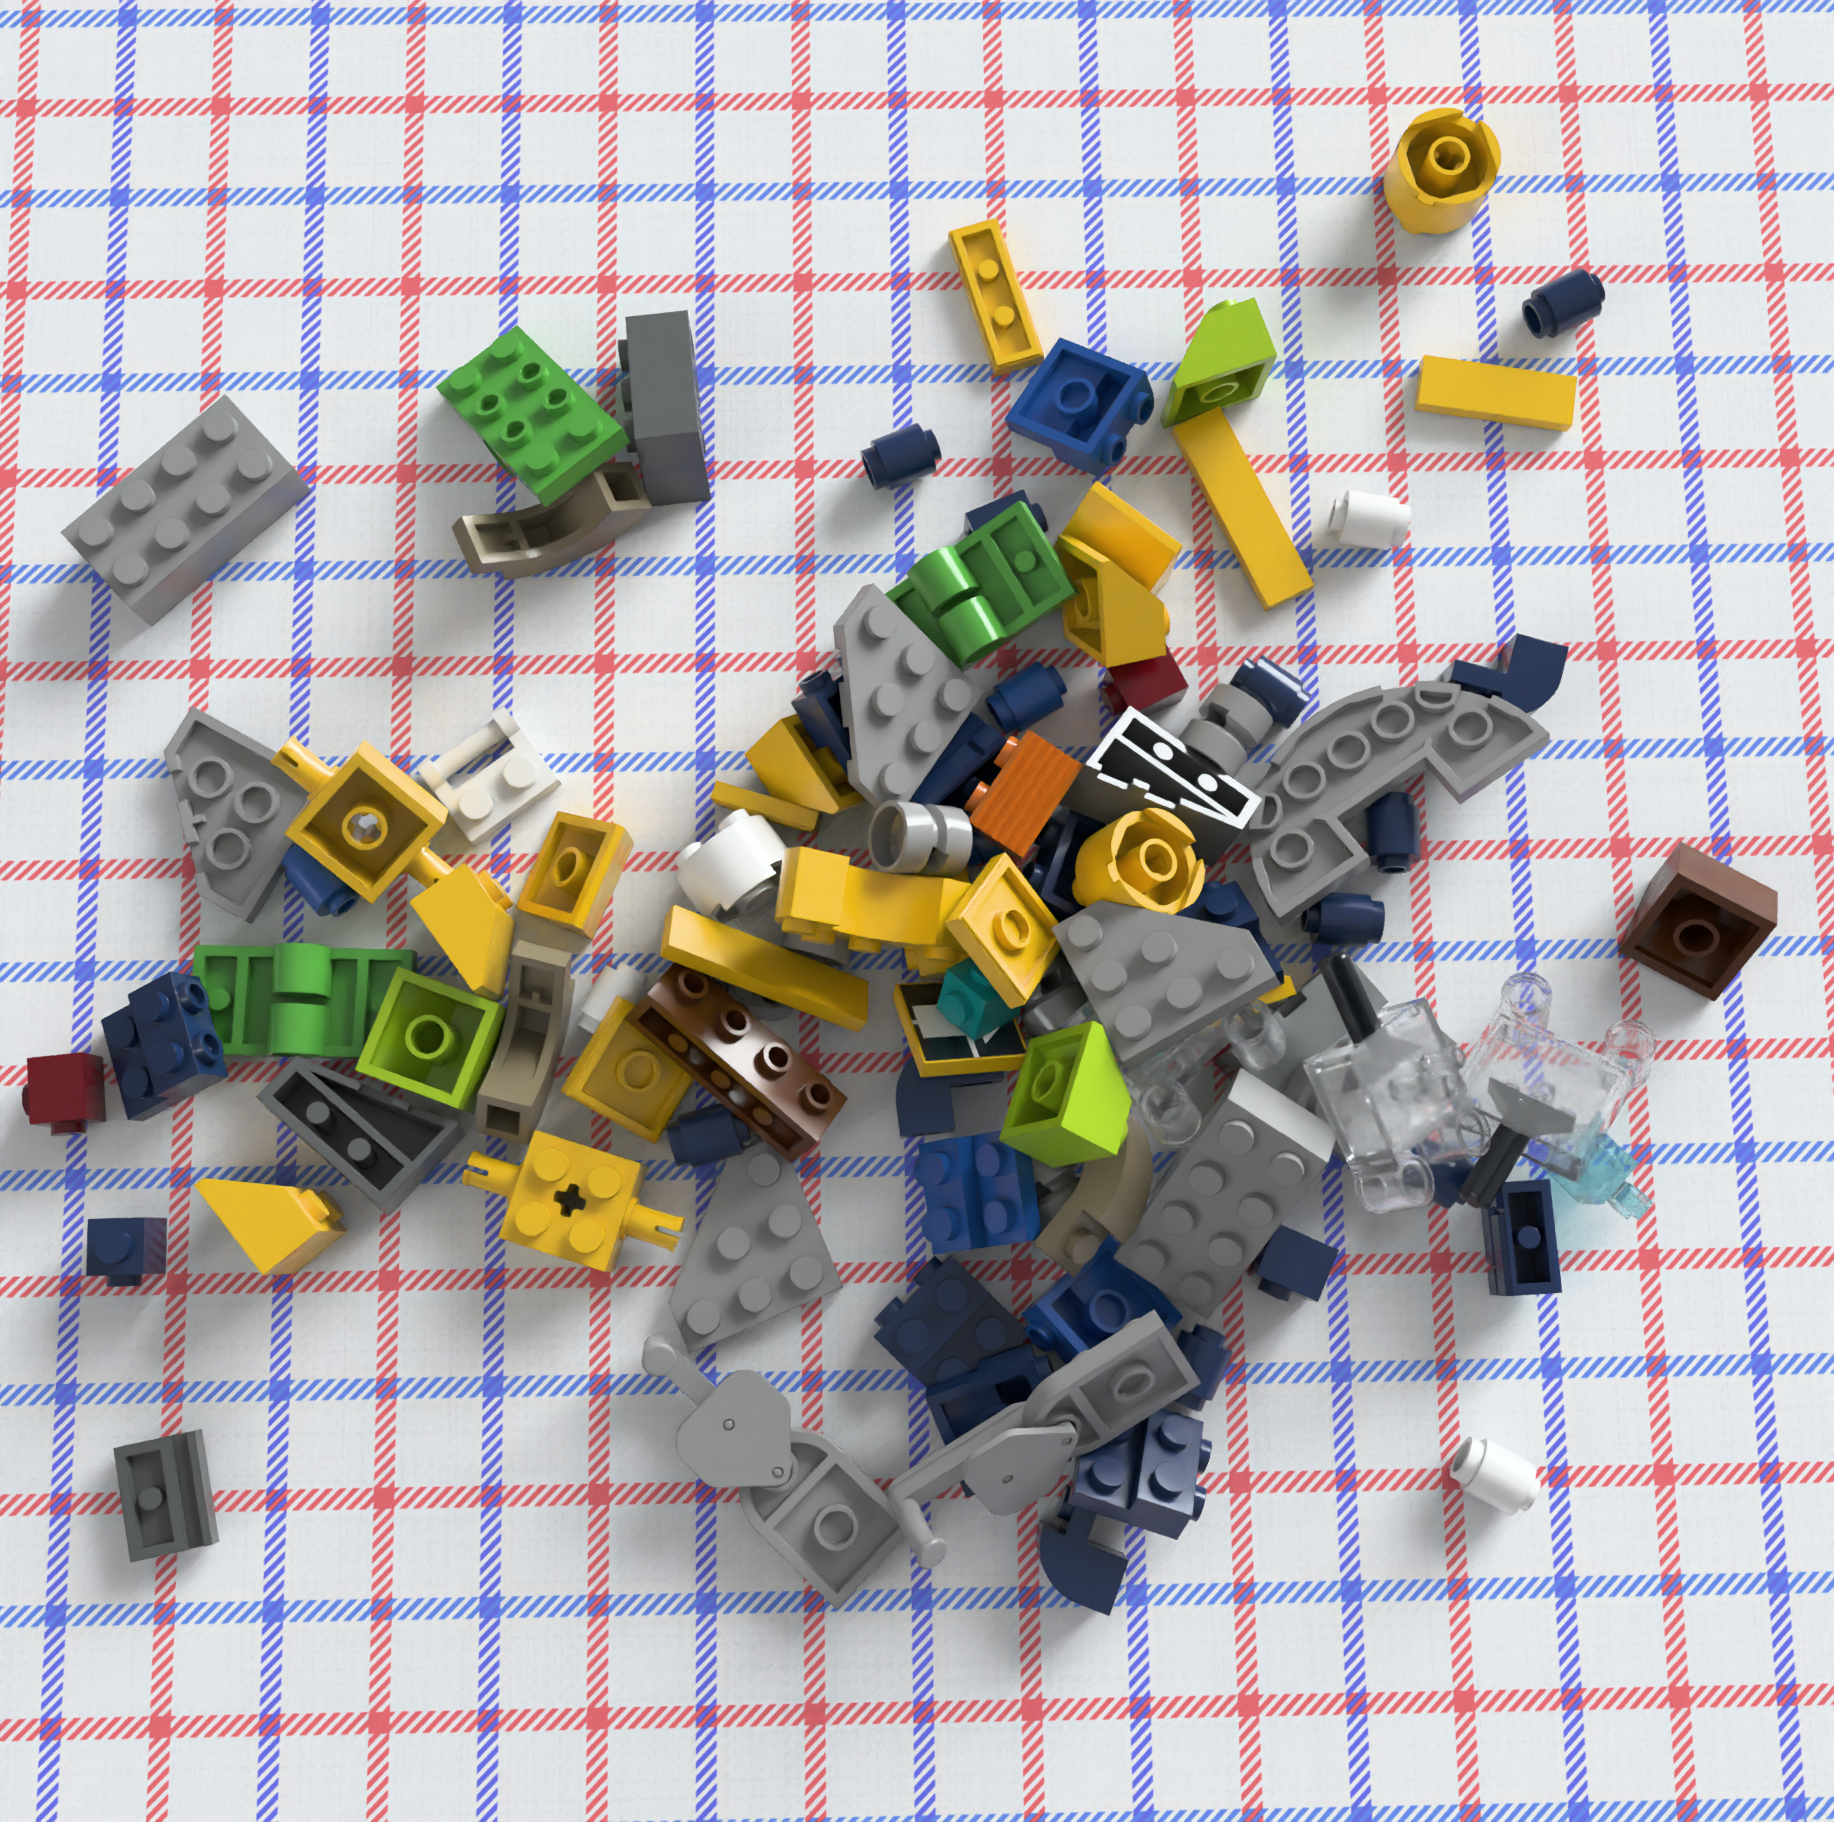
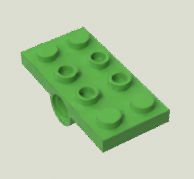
(532, 416)
(985, 587)
(296, 996)

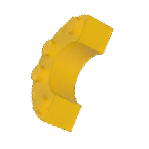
(831, 899)

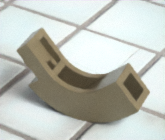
(552, 536)
(529, 1045)
(1104, 1203)

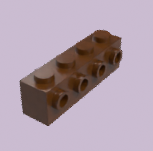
(737, 1059)

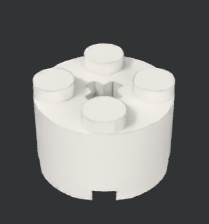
(734, 870)

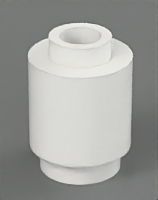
(1369, 520)
(622, 982)
(1495, 1475)

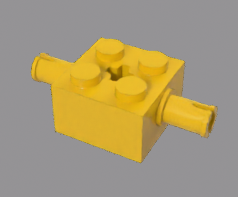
(364, 786)
(542, 1220)

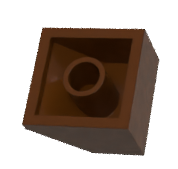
(1700, 921)

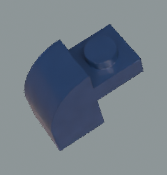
(1525, 673)
(926, 1102)
(1076, 1565)

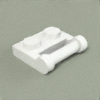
(497, 791)

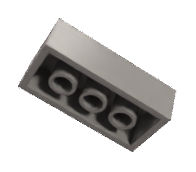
(186, 511)
(1227, 1193)

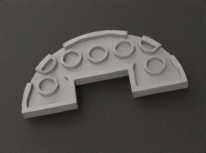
(1356, 756)

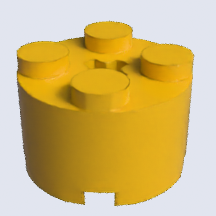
(1441, 171)
(1140, 863)

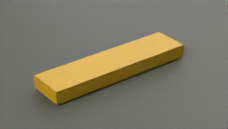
(1242, 509)
(764, 968)

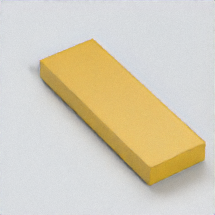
(995, 297)
(1495, 393)

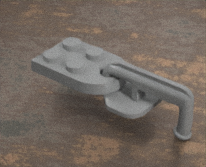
(1027, 1445)
(818, 1513)

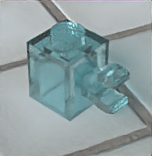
(1606, 1182)

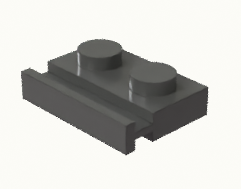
(166, 1495)

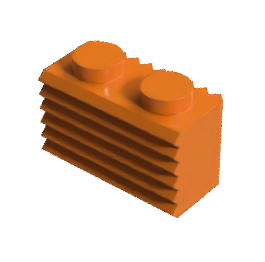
(1023, 793)

